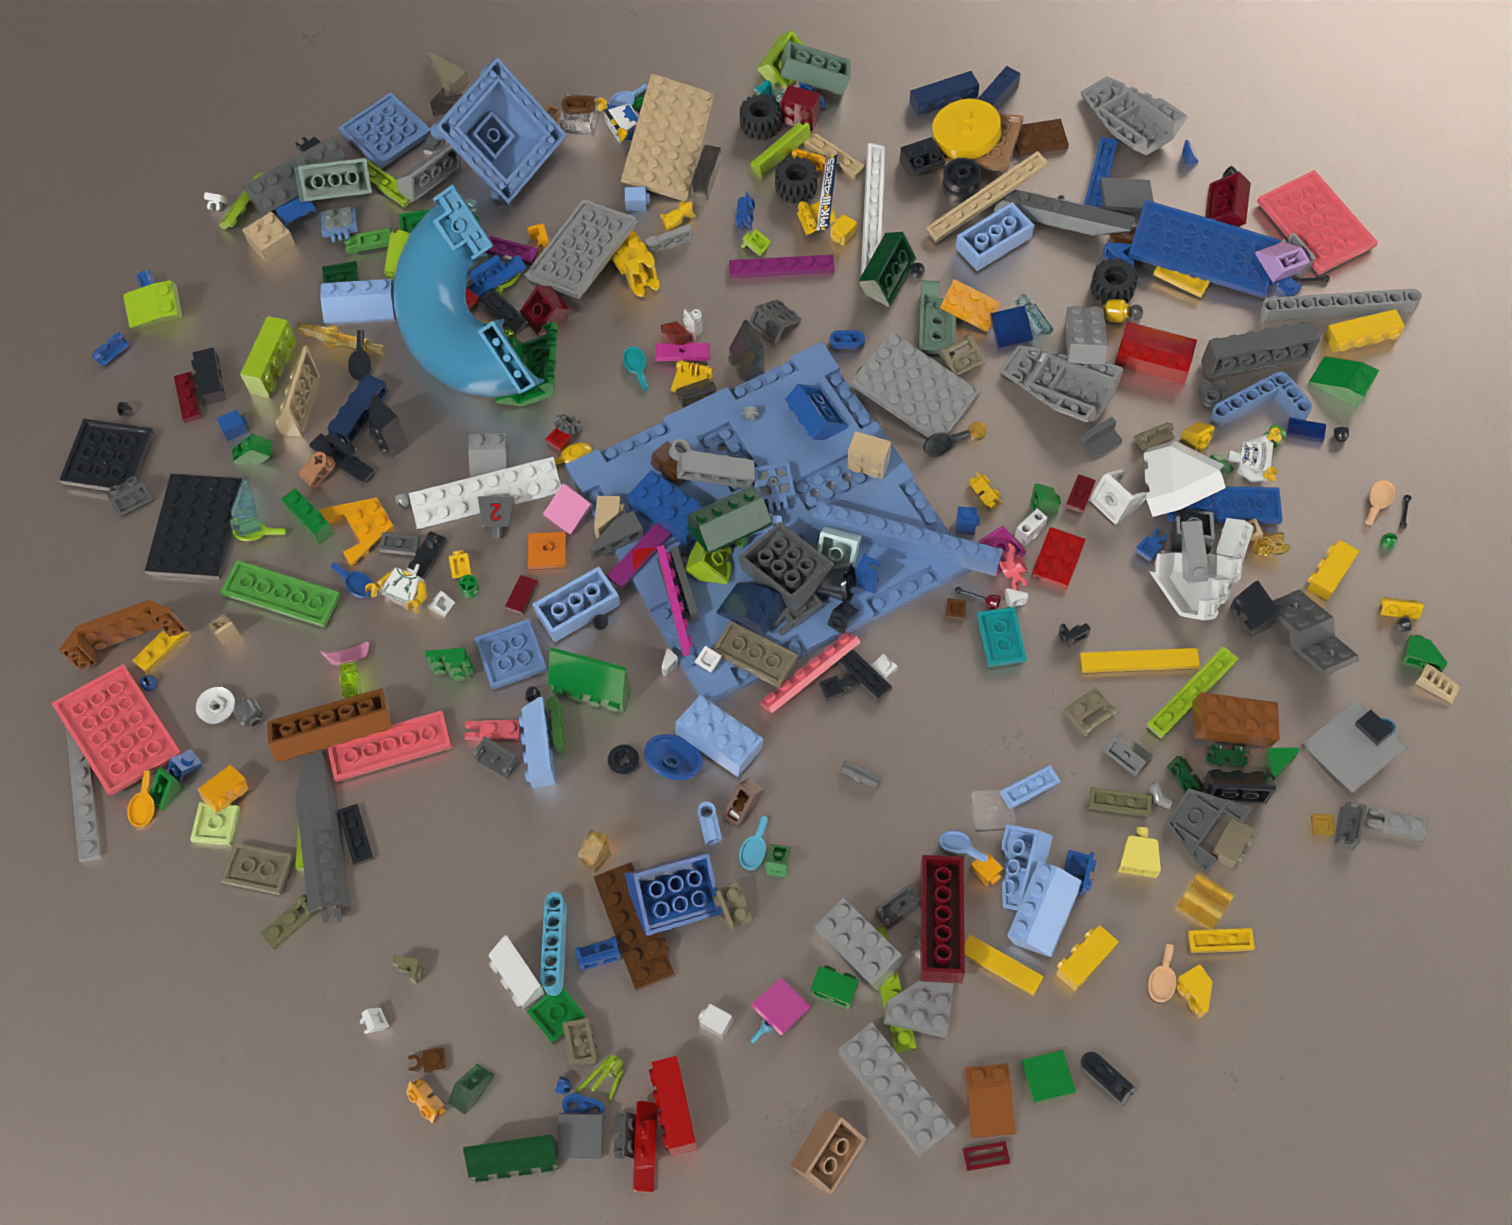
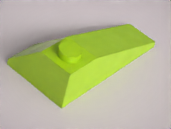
(710, 567)

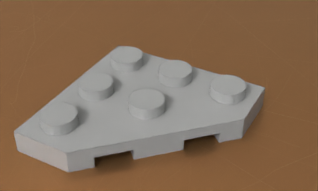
(921, 1008)

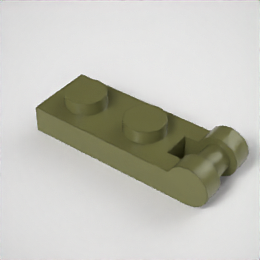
(287, 923)

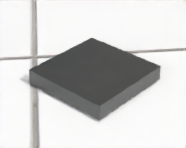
(580, 1135)

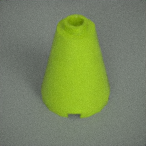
(395, 246)

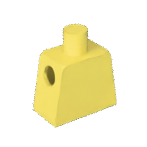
(1140, 855)

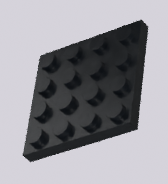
(105, 454)

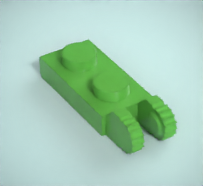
(367, 241)
(556, 724)

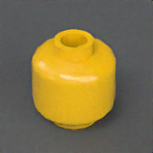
(1116, 310)

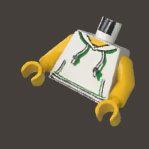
(401, 587)

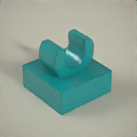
(764, 89)

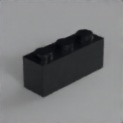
(208, 376)

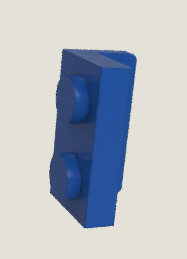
(1080, 867)

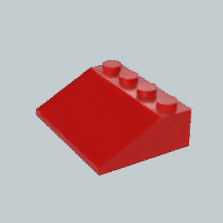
(1156, 353)

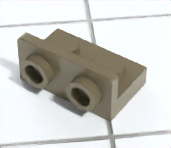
(732, 905)
(579, 1042)

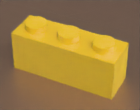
(1332, 569)
(1086, 957)

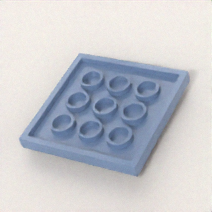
(385, 130)

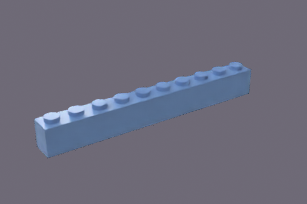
(909, 538)

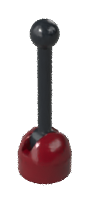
(992, 601)

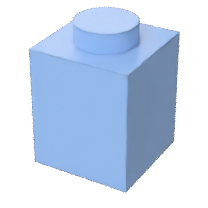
(636, 199)

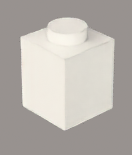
(715, 1020)

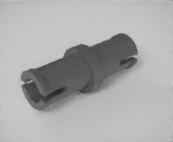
(860, 774)

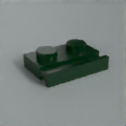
(341, 272)

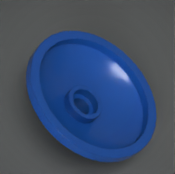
(673, 757)

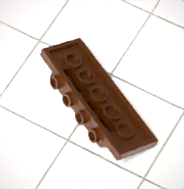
(642, 954)

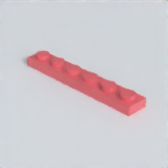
(809, 672)

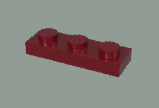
(187, 397)

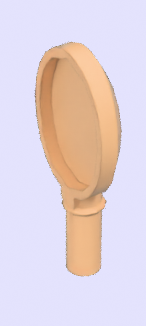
(1380, 496)
(1163, 979)

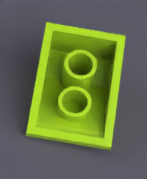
(153, 304)

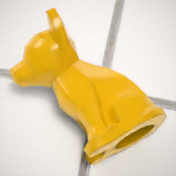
(674, 218)

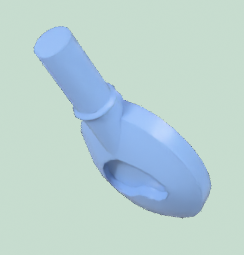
(627, 97)
(959, 843)

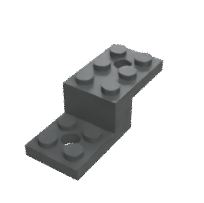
(1313, 633)

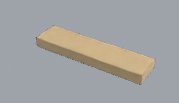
(844, 161)

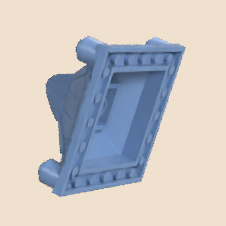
(500, 131)

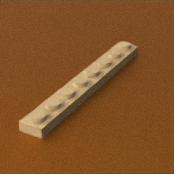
(987, 197)

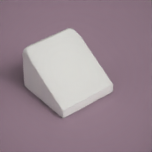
(1015, 598)
(441, 603)
(669, 663)

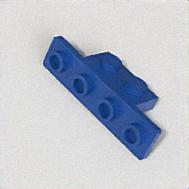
(494, 273)

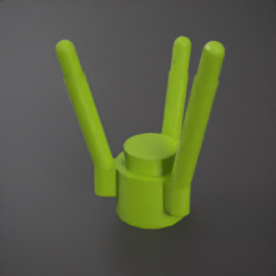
(610, 1067)

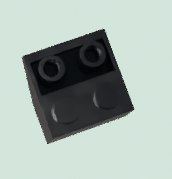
(920, 156)

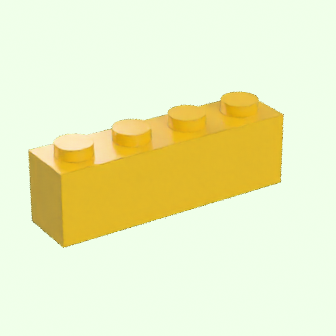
(1364, 330)

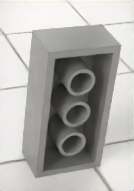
(1086, 335)
(860, 943)

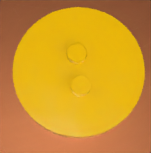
(967, 129)

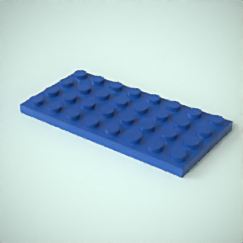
(1201, 248)

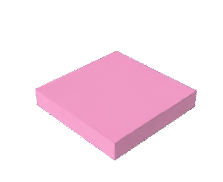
(568, 509)

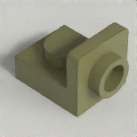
(406, 964)

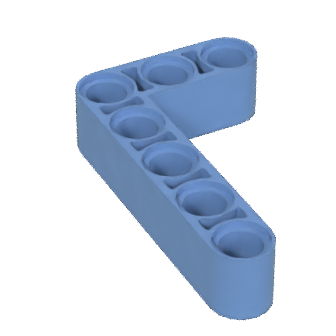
(1258, 396)

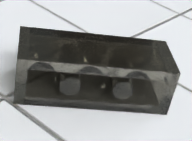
(706, 172)

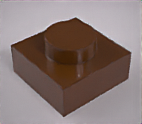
(955, 609)

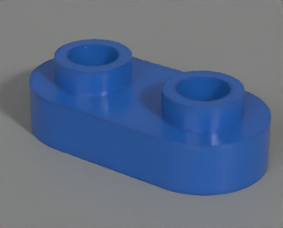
(847, 339)
(584, 1103)

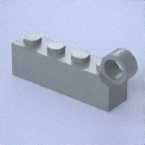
(712, 467)

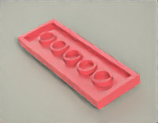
(384, 749)

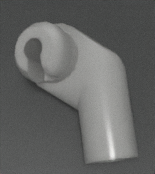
(1157, 795)

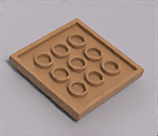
(1000, 156)

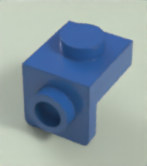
(183, 764)

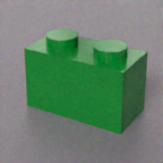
(834, 986)

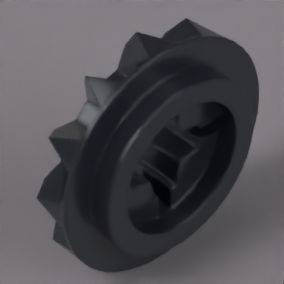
(619, 752)

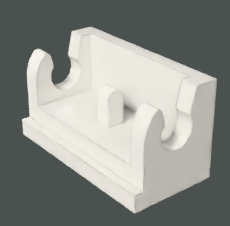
(1234, 538)

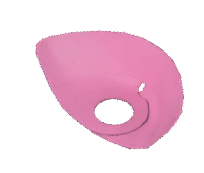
(348, 655)

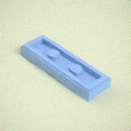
(1030, 787)

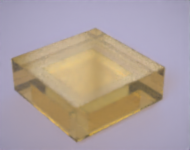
(1322, 824)

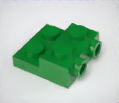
(452, 661)

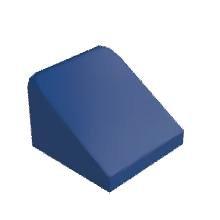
(1189, 153)

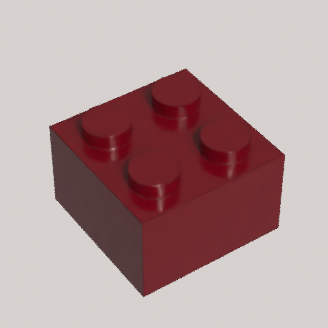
(800, 106)

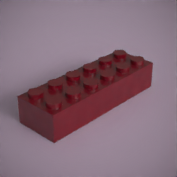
(942, 919)

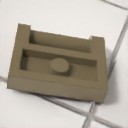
(964, 361)
(1086, 707)

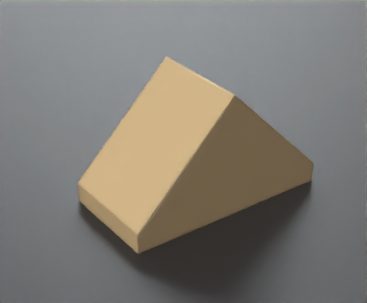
(224, 629)

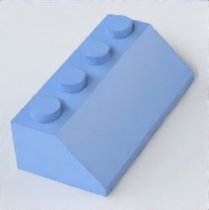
(357, 301)
(538, 744)
(1044, 909)

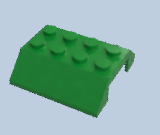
(540, 359)

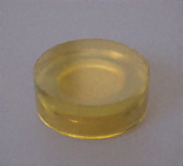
(977, 431)

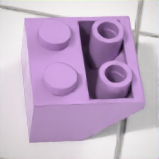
(1282, 260)

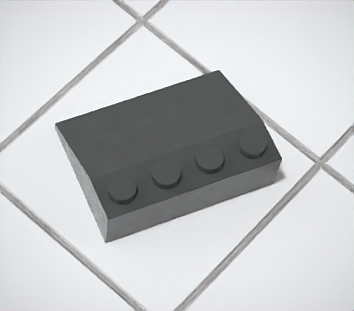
(786, 565)

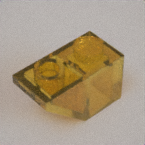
(594, 850)

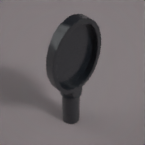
(359, 361)
(942, 442)

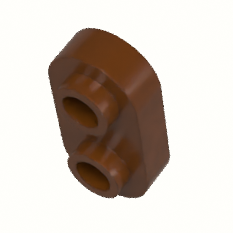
(578, 104)

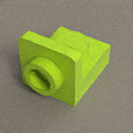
(756, 241)

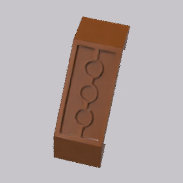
(117, 627)

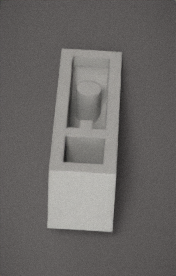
(1193, 552)

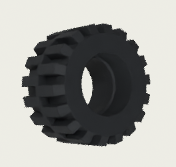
(760, 126)
(796, 169)
(1113, 271)

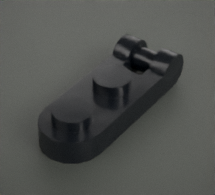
(1106, 1077)

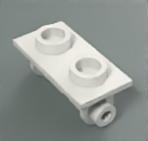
(693, 323)

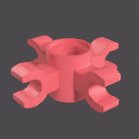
(1013, 567)

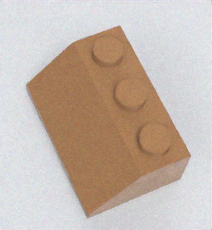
(828, 1152)

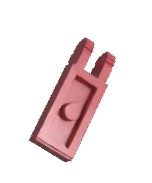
(494, 729)

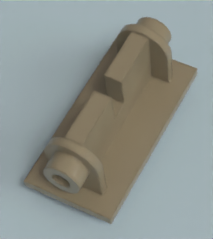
(1155, 436)

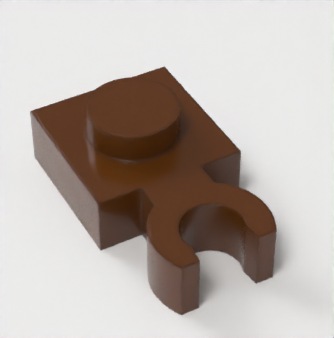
(432, 1061)

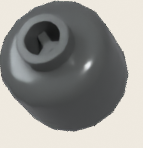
(248, 711)

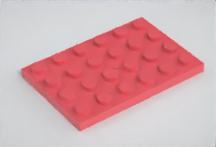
(1318, 220)
(116, 729)

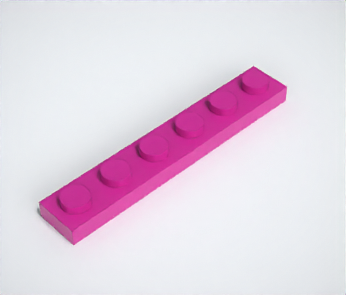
(676, 607)

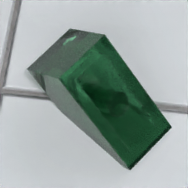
(470, 1088)

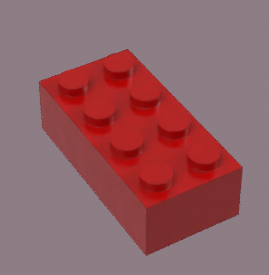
(674, 1107)

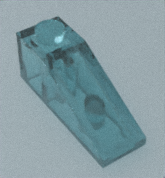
(244, 511)

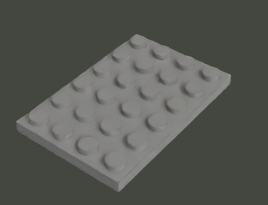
(581, 248)
(914, 387)

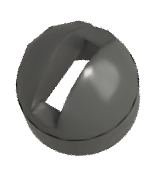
(1135, 312)

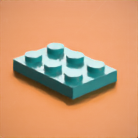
(1001, 637)

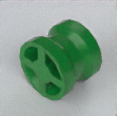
(467, 581)

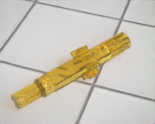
(334, 337)

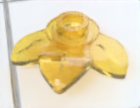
(1271, 544)

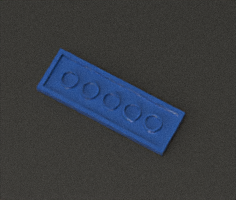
(1241, 504)

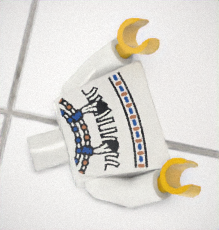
(1256, 457)

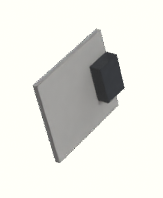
(1354, 745)

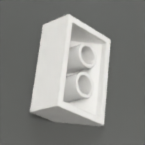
(515, 974)

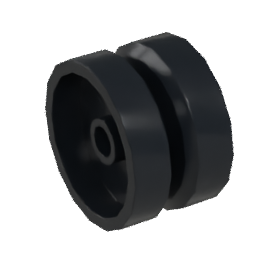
(961, 179)

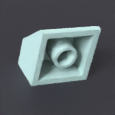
(839, 545)

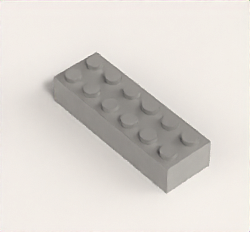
(896, 1090)

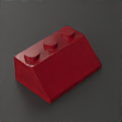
(1229, 199)

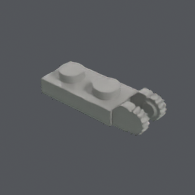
(669, 239)
(1398, 824)

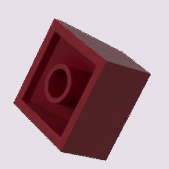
(544, 307)

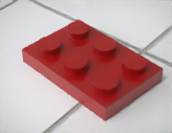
(1058, 557)

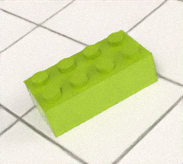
(268, 357)

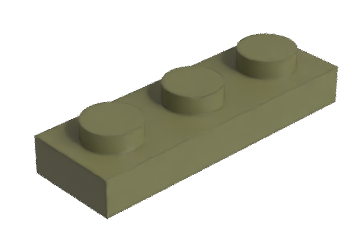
(1120, 802)

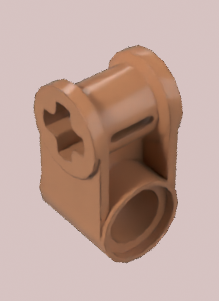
(315, 470)

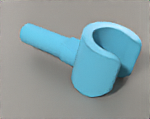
(764, 1028)

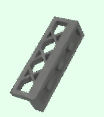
(684, 583)

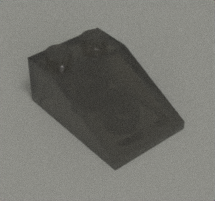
(747, 353)

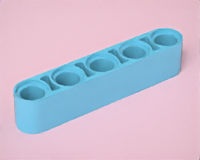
(555, 952)

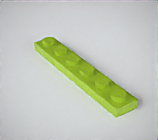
(1182, 701)
(902, 1038)

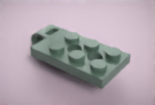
(929, 312)

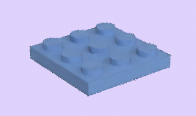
(510, 654)

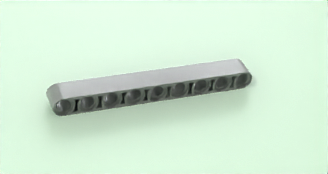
(1339, 304)

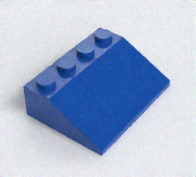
(673, 893)

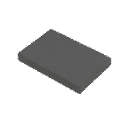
(1125, 193)

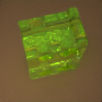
(350, 680)

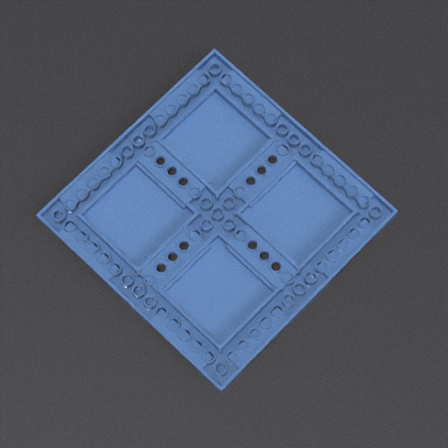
(813, 464)

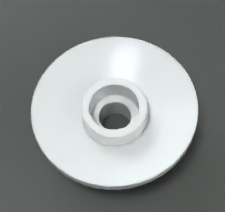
(210, 700)

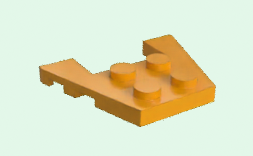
(367, 522)

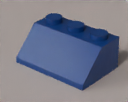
(815, 412)

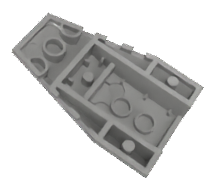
(1134, 116)
(1065, 387)

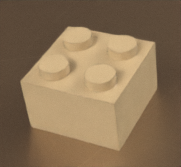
(269, 237)
(869, 455)

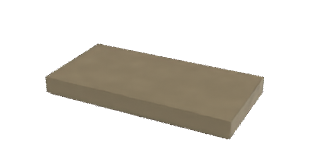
(755, 654)

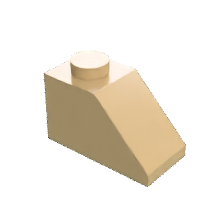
(606, 511)

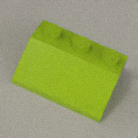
(771, 64)

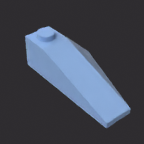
(1022, 851)

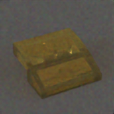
(1205, 901)

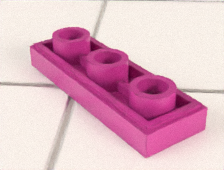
(684, 352)

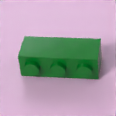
(307, 516)

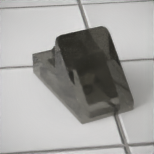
(441, 104)

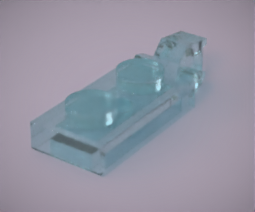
(1035, 316)

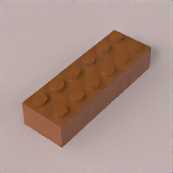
(329, 725)

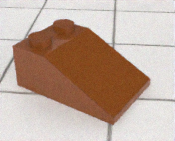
(989, 1100)

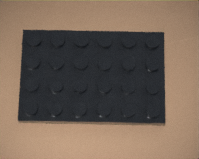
(193, 527)

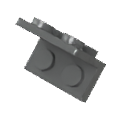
(772, 319)

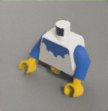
(619, 119)

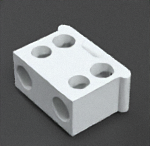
(1030, 527)

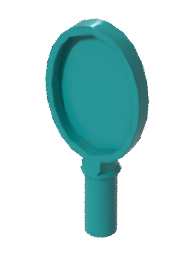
(636, 362)

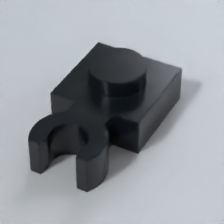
(834, 687)

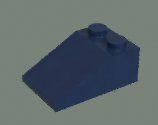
(752, 607)

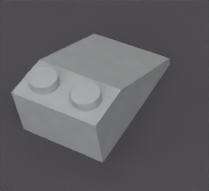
(487, 453)

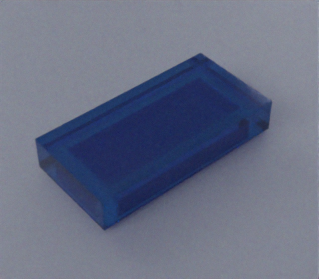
(1306, 430)

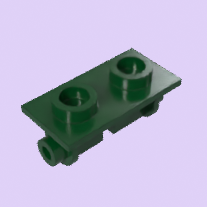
(1235, 754)
(1182, 773)

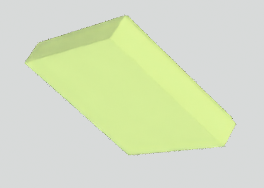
(213, 826)

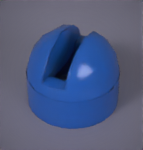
(153, 683)
(563, 1086)

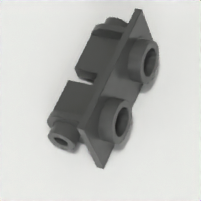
(625, 1126)

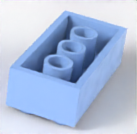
(994, 236)
(576, 604)
(719, 735)

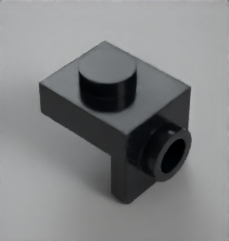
(842, 616)

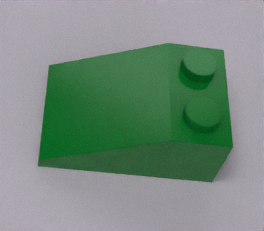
(1344, 379)

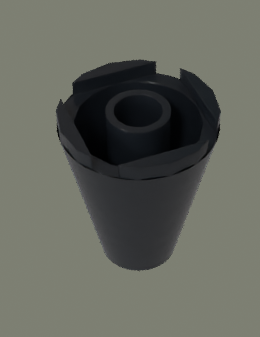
(839, 583)

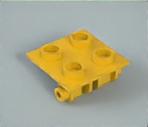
(809, 216)
(690, 373)

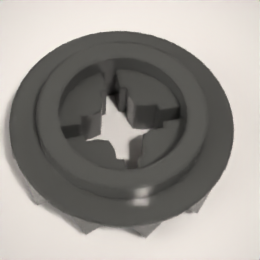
(568, 424)

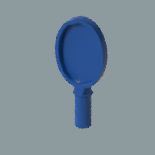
(354, 581)

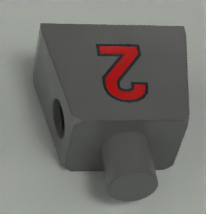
(495, 513)

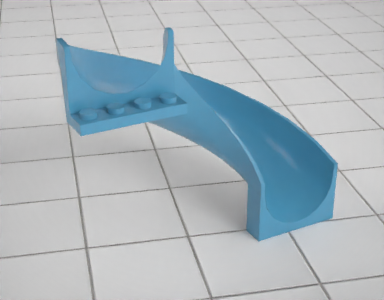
(434, 308)

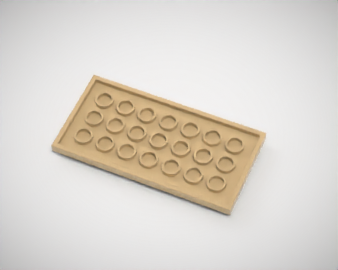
(668, 137)

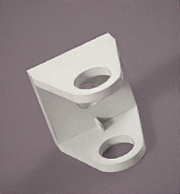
(1123, 503)

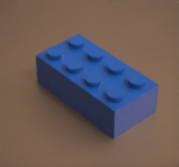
(664, 505)

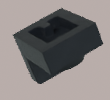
(1074, 635)

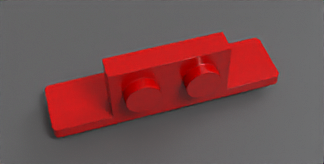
(645, 1147)

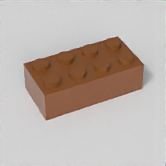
(1235, 720)

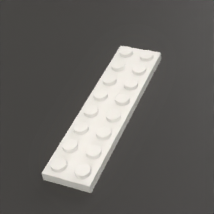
(460, 498)

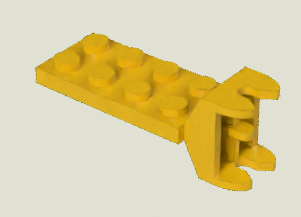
(637, 264)

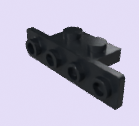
(345, 456)

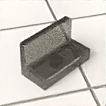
(695, 392)

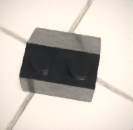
(1189, 515)
(1254, 609)

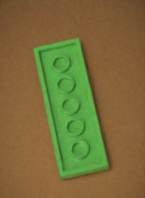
(280, 593)

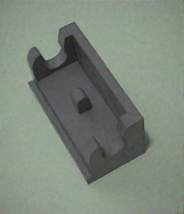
(495, 757)
(1350, 826)
(897, 907)

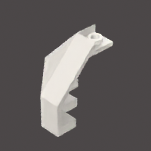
(1179, 477)
(1197, 599)

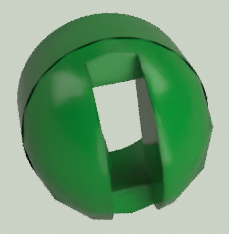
(1390, 541)

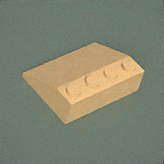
(298, 396)

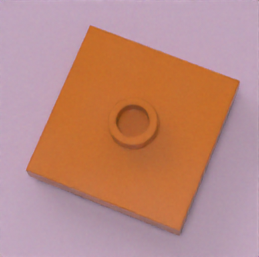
(546, 550)

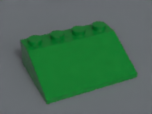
(588, 680)

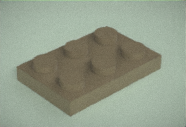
(257, 868)

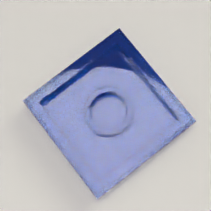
(1011, 327)

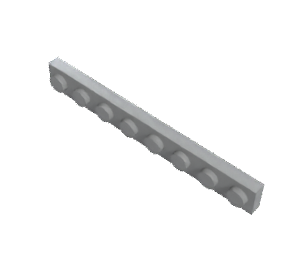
(84, 804)

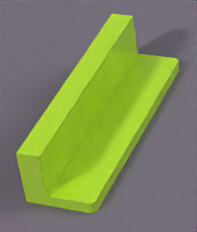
(781, 149)

